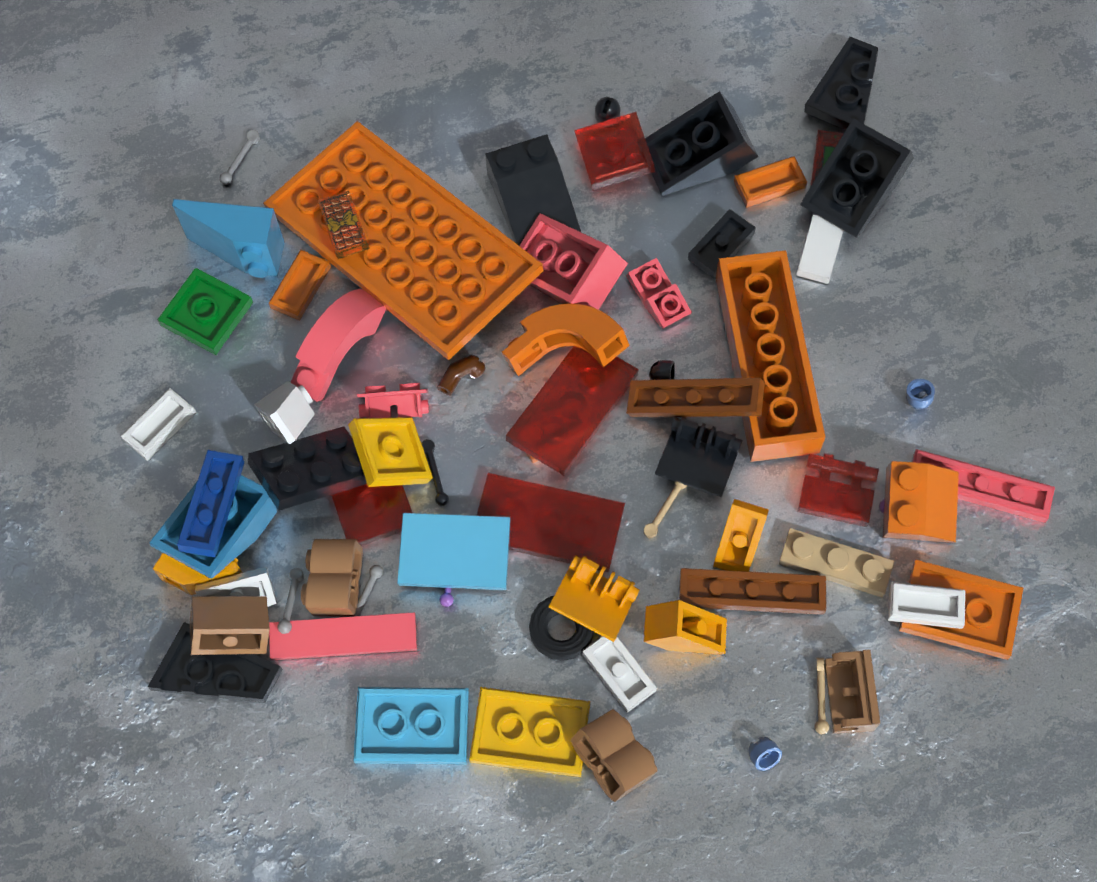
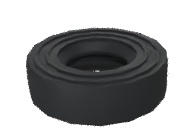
(548, 645)

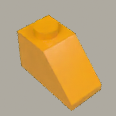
(684, 628)

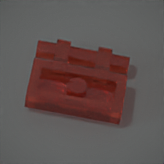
(834, 499)

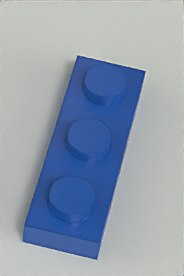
(211, 504)

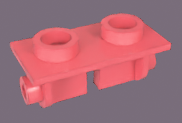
(379, 402)

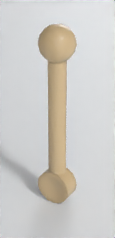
(651, 529)
(821, 725)

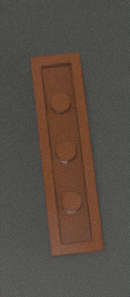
(696, 397)
(753, 591)

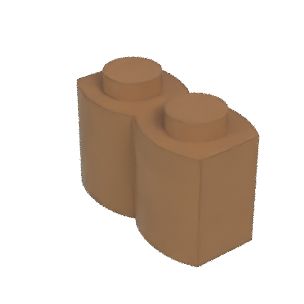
(333, 577)
(614, 755)

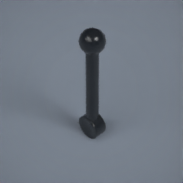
(441, 497)

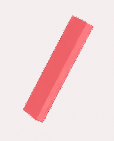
(995, 488)
(344, 636)

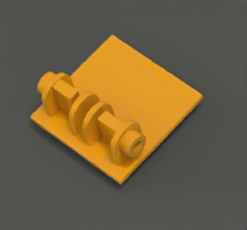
(593, 598)

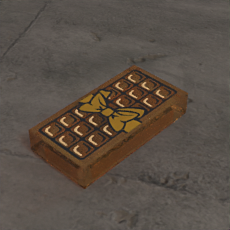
(343, 225)

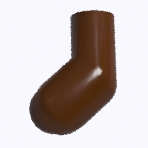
(459, 369)

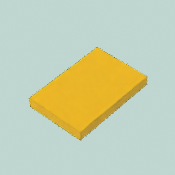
(528, 731)

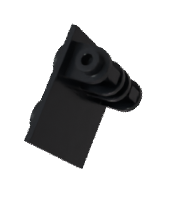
(699, 456)

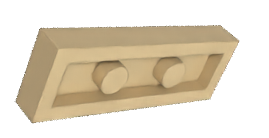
(836, 562)

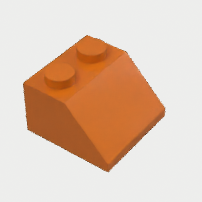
(920, 502)

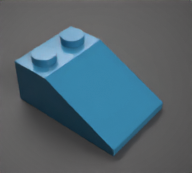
(235, 233)
(246, 521)

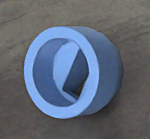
(916, 391)
(764, 753)

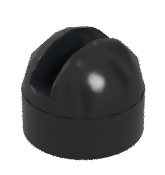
(613, 111)
(662, 370)

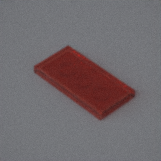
(570, 408)
(554, 520)

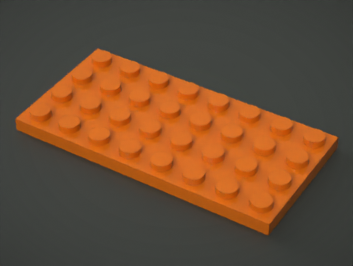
(428, 251)

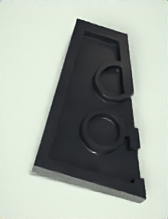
(845, 86)
(218, 675)

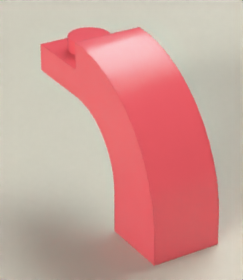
(332, 336)

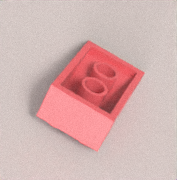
(573, 263)

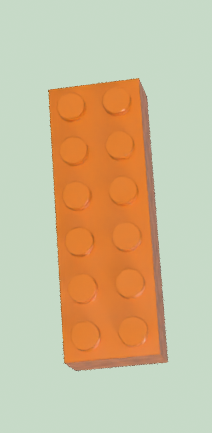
(770, 345)

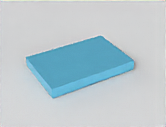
(454, 551)
(411, 725)

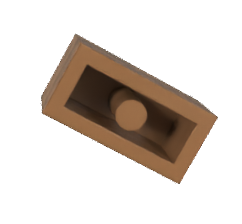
(229, 625)

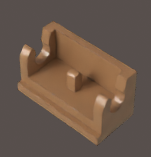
(852, 692)

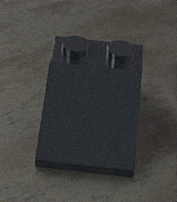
(699, 146)
(857, 178)
(529, 183)

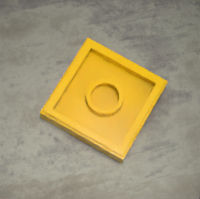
(390, 451)

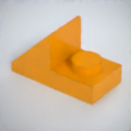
(740, 536)

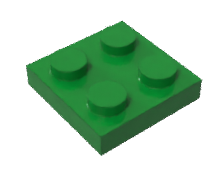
(205, 311)

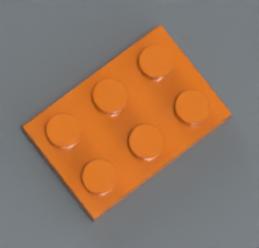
(989, 610)

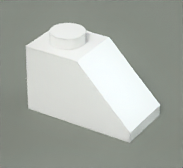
(286, 411)

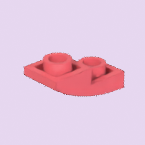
(658, 294)

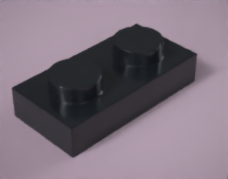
(721, 242)

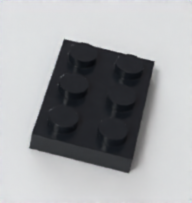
(308, 468)

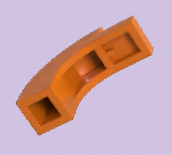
(565, 326)

